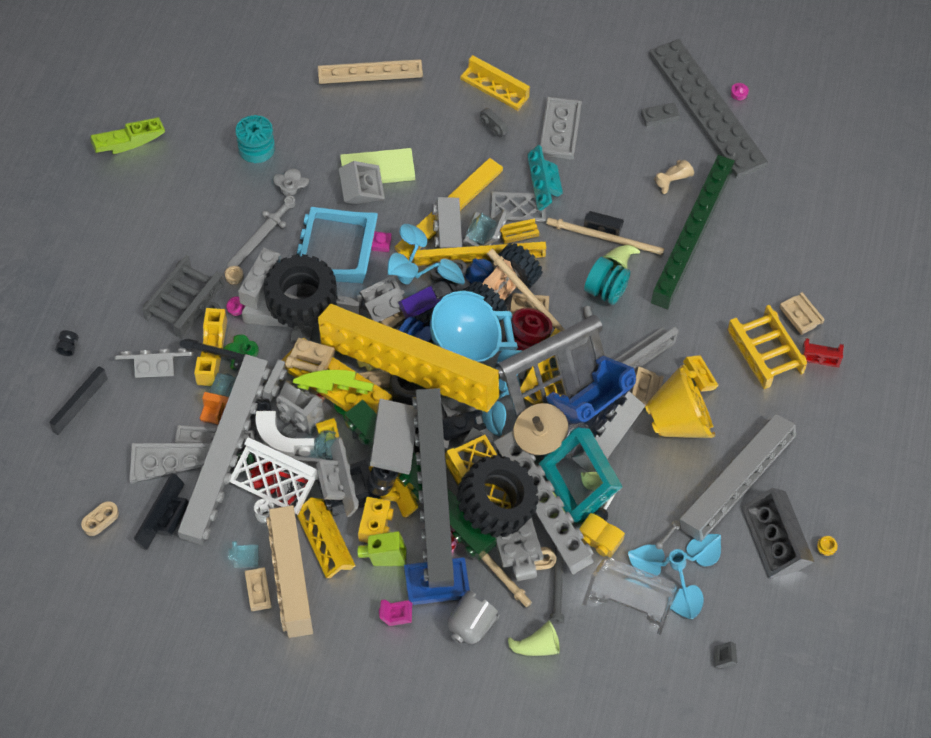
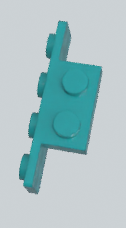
(544, 178)

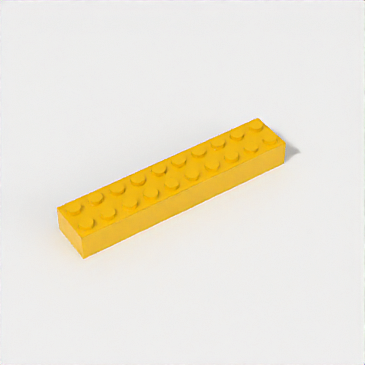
(409, 357)

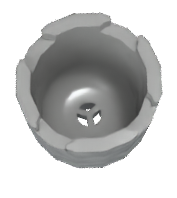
(471, 619)

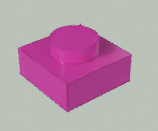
(381, 242)

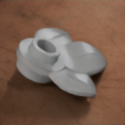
(290, 181)

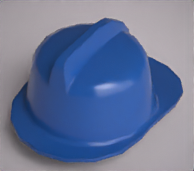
(479, 270)

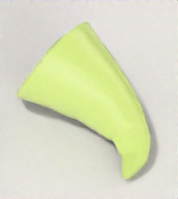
(621, 255)
(540, 643)

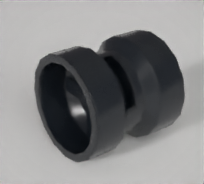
(66, 344)

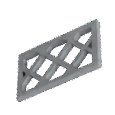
(509, 198)

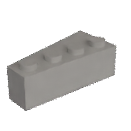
(610, 427)

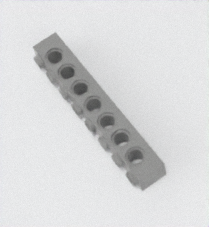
(574, 559)

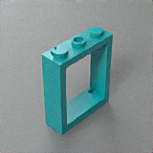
(602, 494)

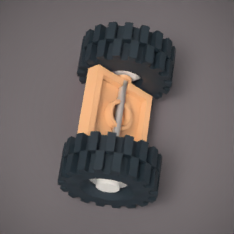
(499, 286)

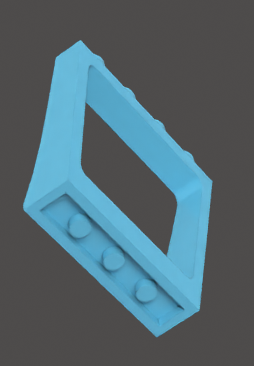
(367, 220)

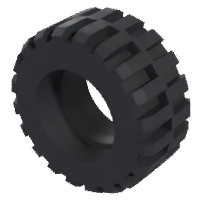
(298, 271)
(510, 478)

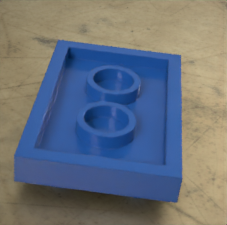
(419, 590)

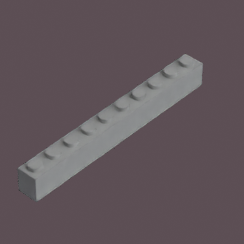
(223, 450)

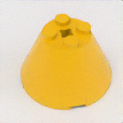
(680, 408)

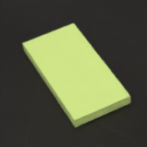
(393, 164)

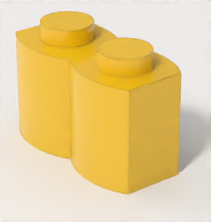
(601, 535)

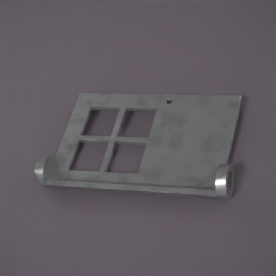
(575, 357)

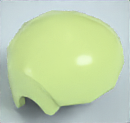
(591, 480)

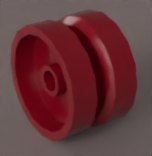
(530, 327)

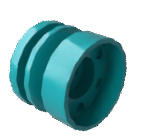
(255, 139)
(609, 282)

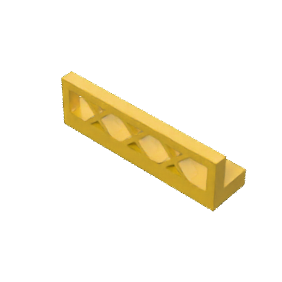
(499, 80)
(329, 534)

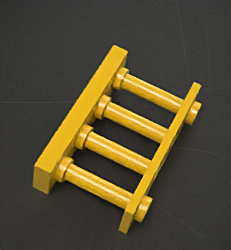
(756, 360)

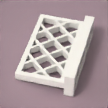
(280, 459)

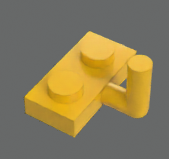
(700, 373)

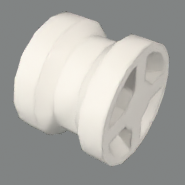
(261, 506)

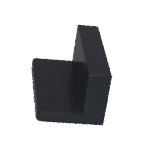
(603, 223)

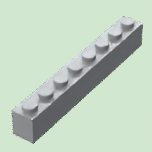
(737, 477)

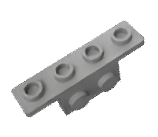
(154, 364)
(336, 478)

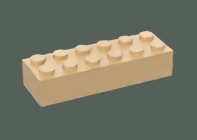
(289, 572)

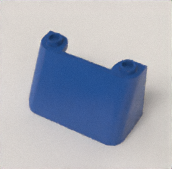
(609, 384)

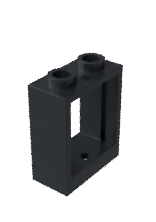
(356, 468)

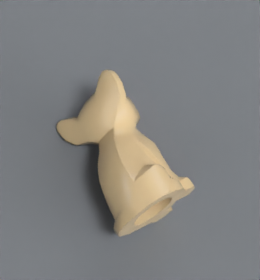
(681, 170)

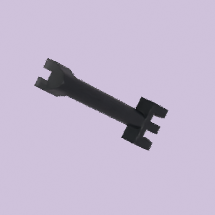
(194, 344)

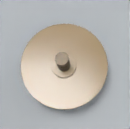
(540, 429)

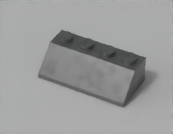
(777, 533)

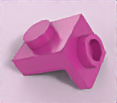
(395, 613)

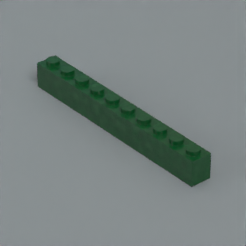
(692, 232)
(362, 421)

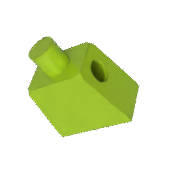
(385, 549)

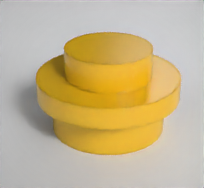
(827, 545)

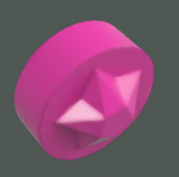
(739, 91)
(234, 307)

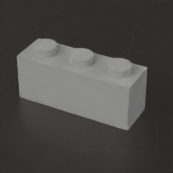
(447, 223)
(251, 291)

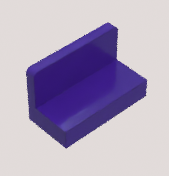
(418, 302)

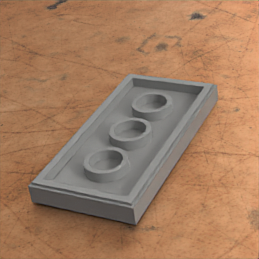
(560, 127)
(393, 437)

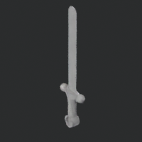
(273, 219)

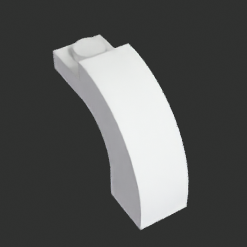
(269, 435)

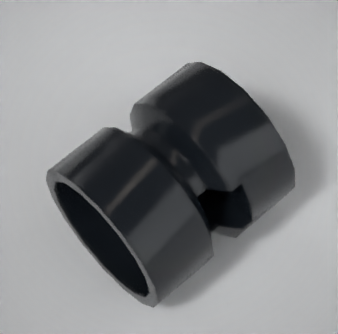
(381, 481)

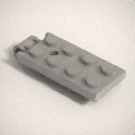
(522, 555)

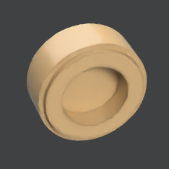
(234, 275)

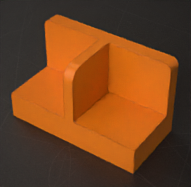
(213, 407)

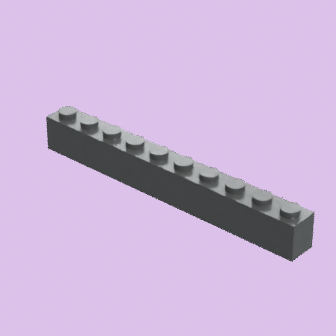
(434, 486)

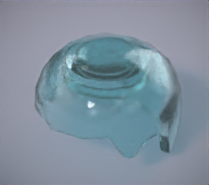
(323, 443)

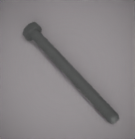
(557, 617)

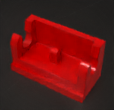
(823, 354)

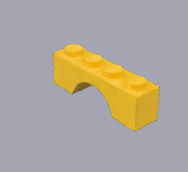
(214, 335)

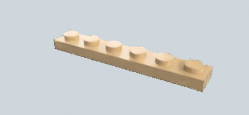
(370, 71)

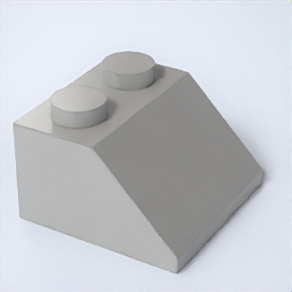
(361, 183)

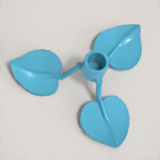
(407, 271)
(496, 416)
(706, 553)

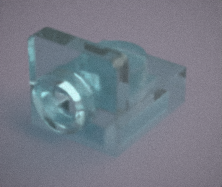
(244, 555)

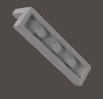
(649, 348)

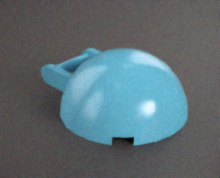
(470, 326)

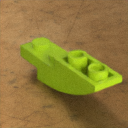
(125, 139)
(325, 381)

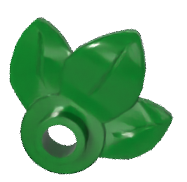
(241, 345)

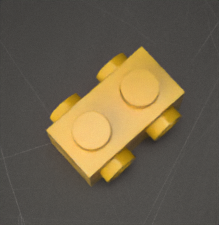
(375, 518)

